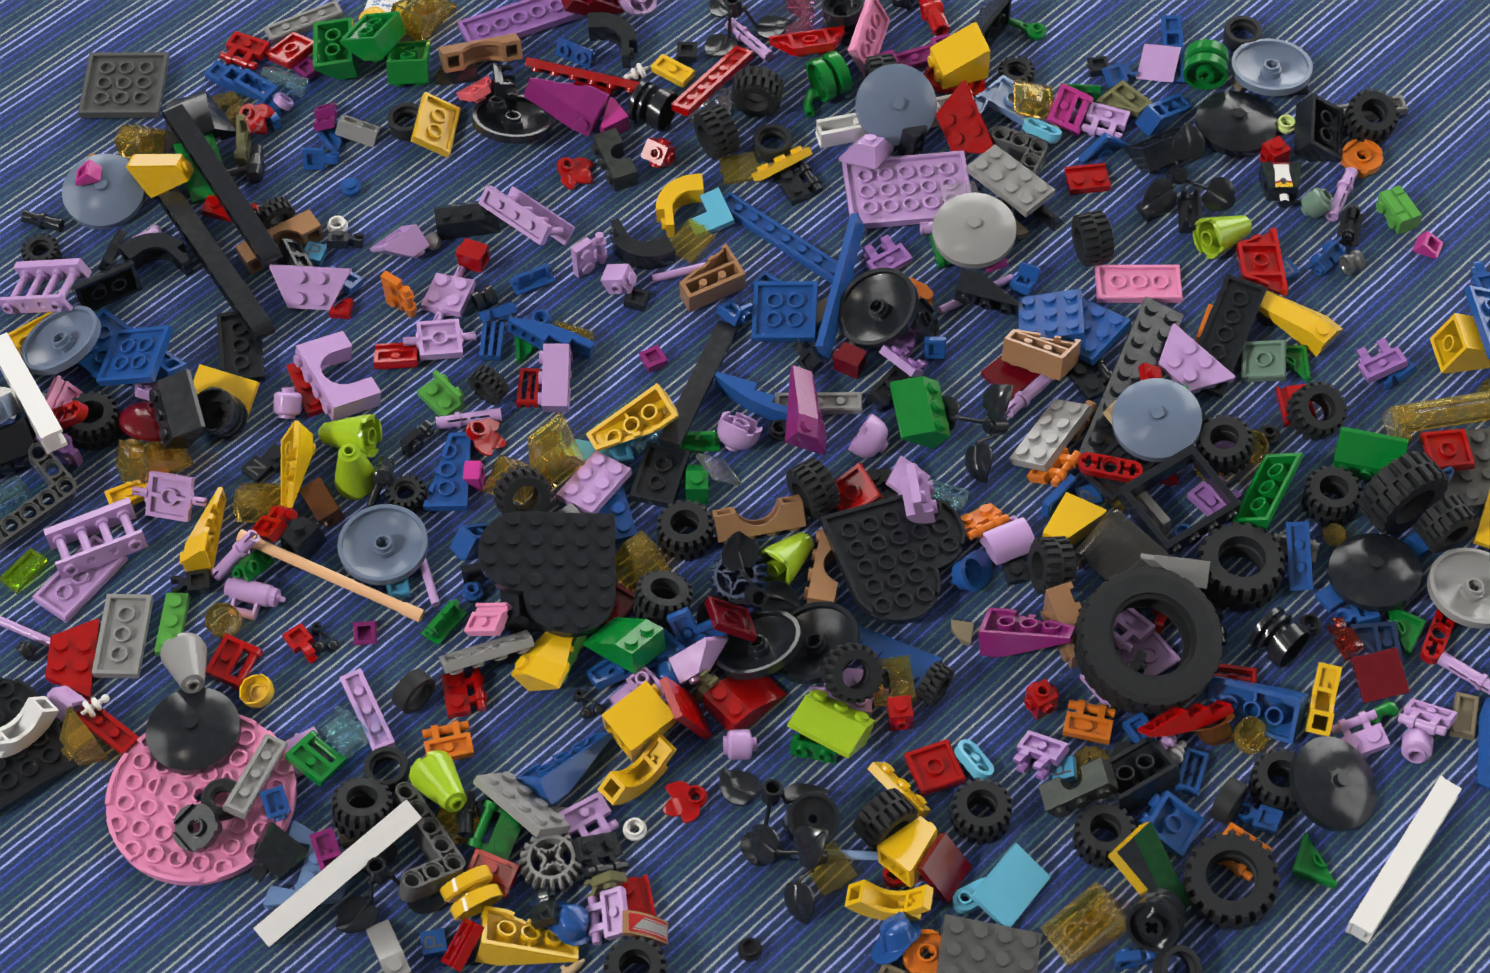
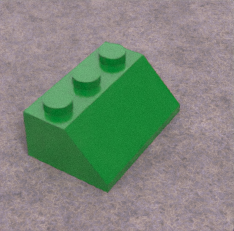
(374, 35)
(329, 54)
(920, 411)
(1366, 451)

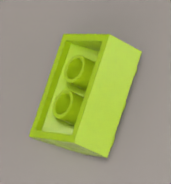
(832, 723)

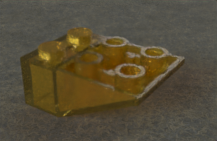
(139, 458)

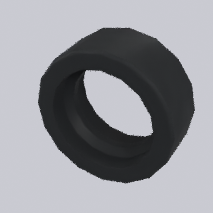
(1241, 23)
(398, 112)
(771, 131)
(413, 691)
(387, 753)
(1229, 801)
(1189, 957)

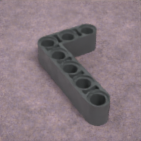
(1023, 147)
(35, 504)
(443, 856)

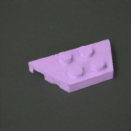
(309, 285)
(1190, 363)

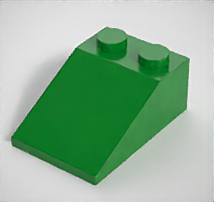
(409, 63)
(196, 185)
(628, 642)

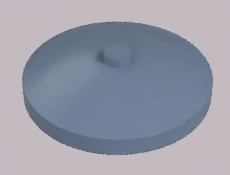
(1271, 67)
(894, 100)
(106, 202)
(60, 340)
(1156, 419)
(383, 544)

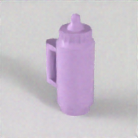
(252, 592)

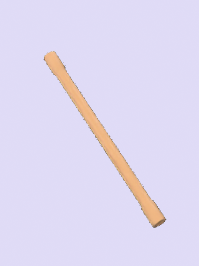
(404, 608)

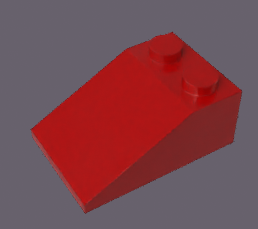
(741, 702)

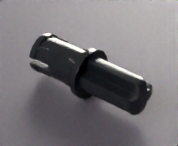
(467, 815)

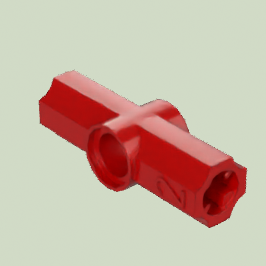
(933, 13)

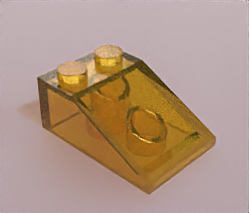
(423, 17)
(554, 450)
(1086, 924)

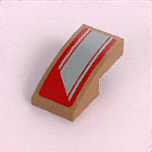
(645, 925)

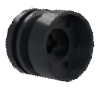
(842, 14)
(652, 106)
(214, 404)
(1278, 637)

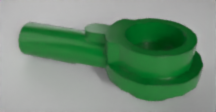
(1034, 31)

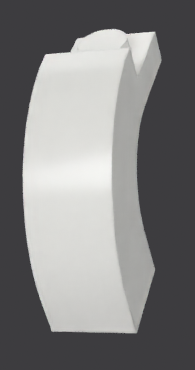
(27, 726)

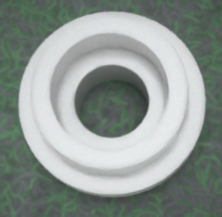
(337, 223)
(634, 823)

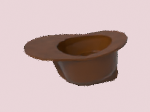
(1217, 732)

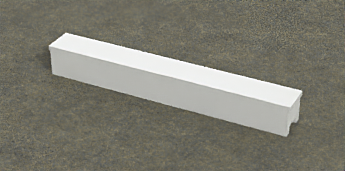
(846, 128)
(30, 396)
(1403, 860)
(337, 873)

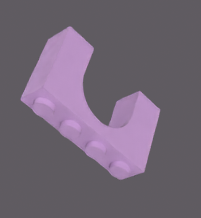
(336, 398)

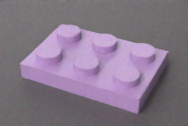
(594, 483)

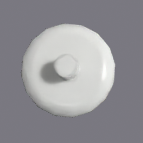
(634, 73)
(96, 704)
(1178, 751)

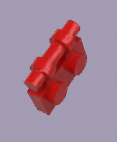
(246, 45)
(273, 525)
(456, 693)

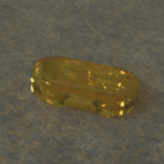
(578, 330)

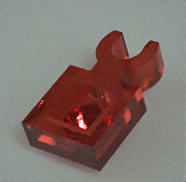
(1346, 638)

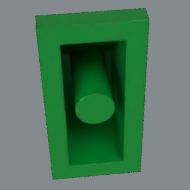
(697, 484)

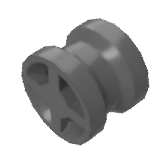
(1352, 262)

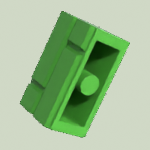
(1398, 210)

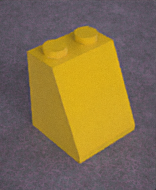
(960, 57)
(1459, 345)
(638, 719)

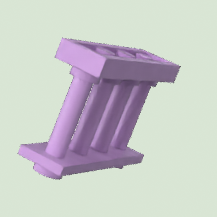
(526, 215)
(39, 272)
(89, 524)

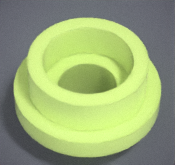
(1286, 124)

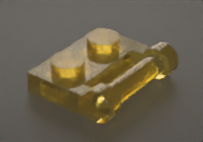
(900, 679)

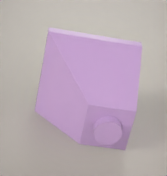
(867, 151)
(403, 242)
(696, 658)

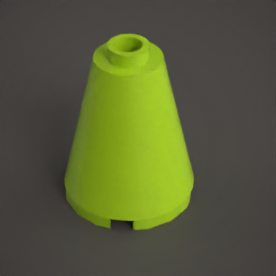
(1220, 233)
(359, 430)
(353, 473)
(787, 557)
(438, 780)

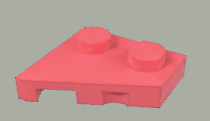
(476, 91)

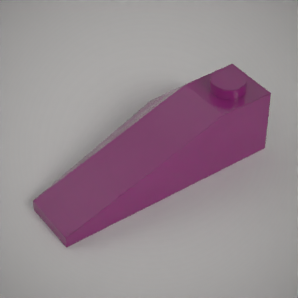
(571, 104)
(804, 416)
(1008, 633)

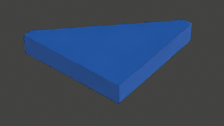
(330, 139)
(1102, 147)

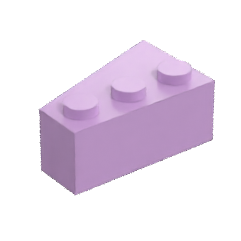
(555, 377)

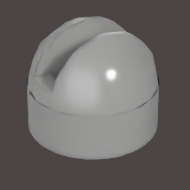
(433, 240)

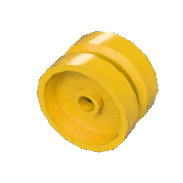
(471, 892)

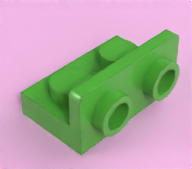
(442, 395)

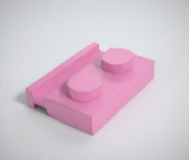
(61, 393)
(488, 619)

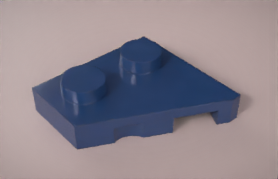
(1378, 636)

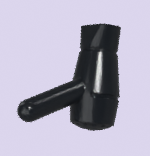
(254, 168)
(382, 476)

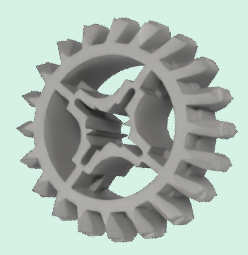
(551, 874)

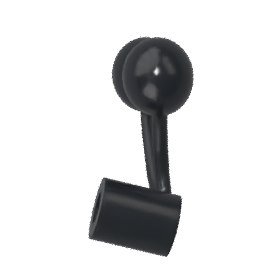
(320, 646)
(586, 713)

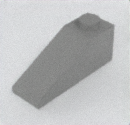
(1192, 569)
(387, 948)

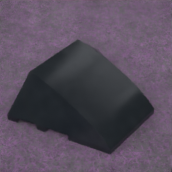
(206, 116)

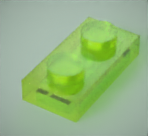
(23, 570)

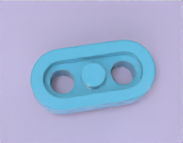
(1042, 130)
(974, 759)
(969, 906)

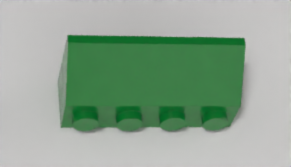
(1268, 489)

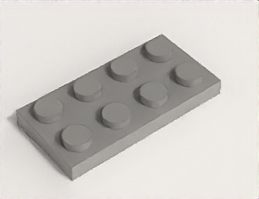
(1010, 180)
(1050, 435)
(122, 636)
(494, 649)
(522, 804)

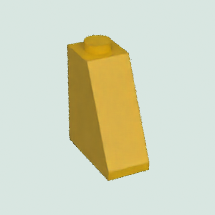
(159, 171)
(1074, 519)
(906, 849)

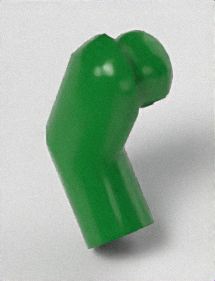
(808, 101)
(1387, 708)

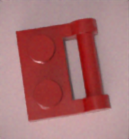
(226, 659)

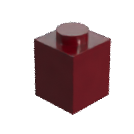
(849, 360)

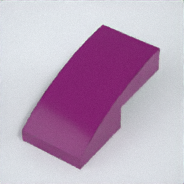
(325, 116)
(325, 847)

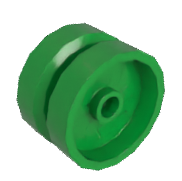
(1205, 64)
(829, 75)

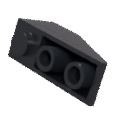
(980, 291)

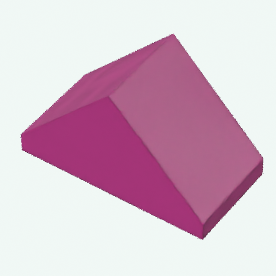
(615, 118)

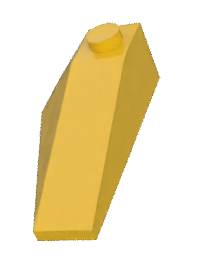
(1300, 322)
(638, 418)
(296, 453)
(203, 542)
(544, 664)
(516, 942)

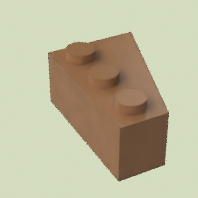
(713, 280)
(1040, 354)
(1062, 608)

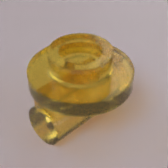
(1334, 534)

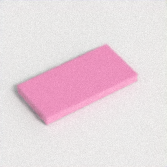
(868, 33)
(1135, 282)

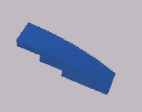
(1173, 36)
(242, 82)
(541, 333)
(747, 395)

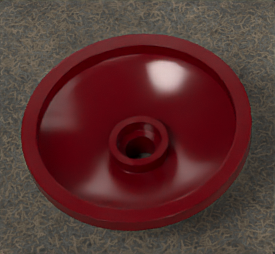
(139, 421)

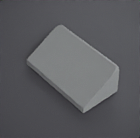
(357, 130)

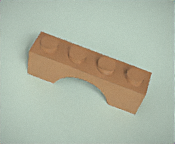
(499, 48)
(300, 227)
(786, 515)
(821, 586)

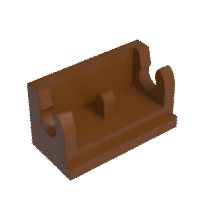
(322, 503)

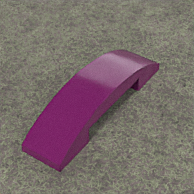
(918, 56)

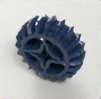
(736, 585)

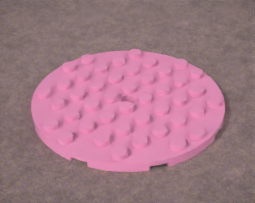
(147, 797)

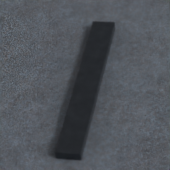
(699, 384)

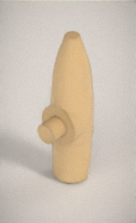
(573, 968)

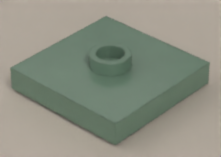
(1264, 361)

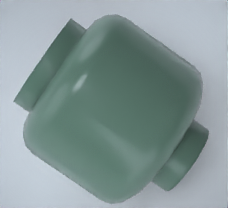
(1316, 203)

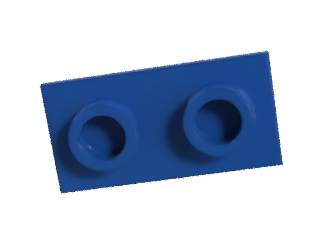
(575, 52)
(1321, 261)
(532, 280)

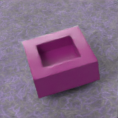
(305, 69)
(653, 358)

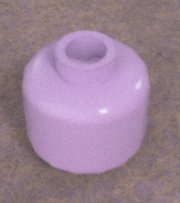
(287, 403)
(739, 744)
(1417, 745)

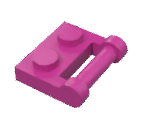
(1064, 106)

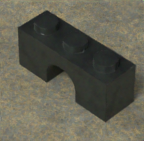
(619, 172)
(1096, 783)

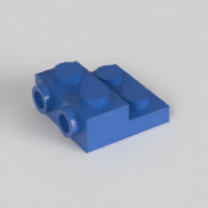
(1173, 822)

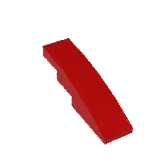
(1184, 720)

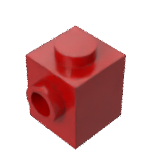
(1275, 151)
(473, 255)
(899, 713)

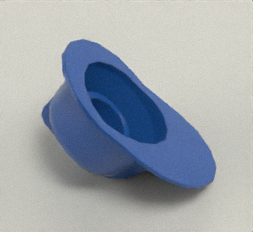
(972, 571)
(571, 924)
(895, 938)

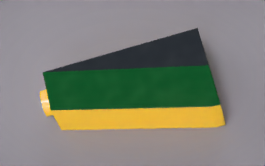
(1146, 863)

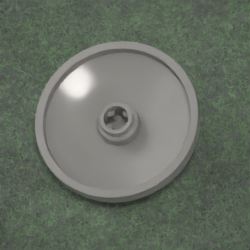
(974, 230)
(1461, 586)

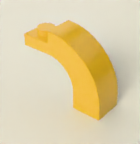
(675, 195)
(1322, 699)
(634, 780)
(882, 903)

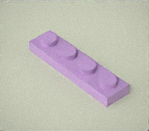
(367, 709)

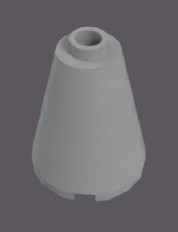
(186, 660)

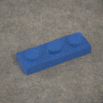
(1299, 556)

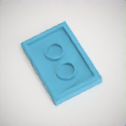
(1010, 886)

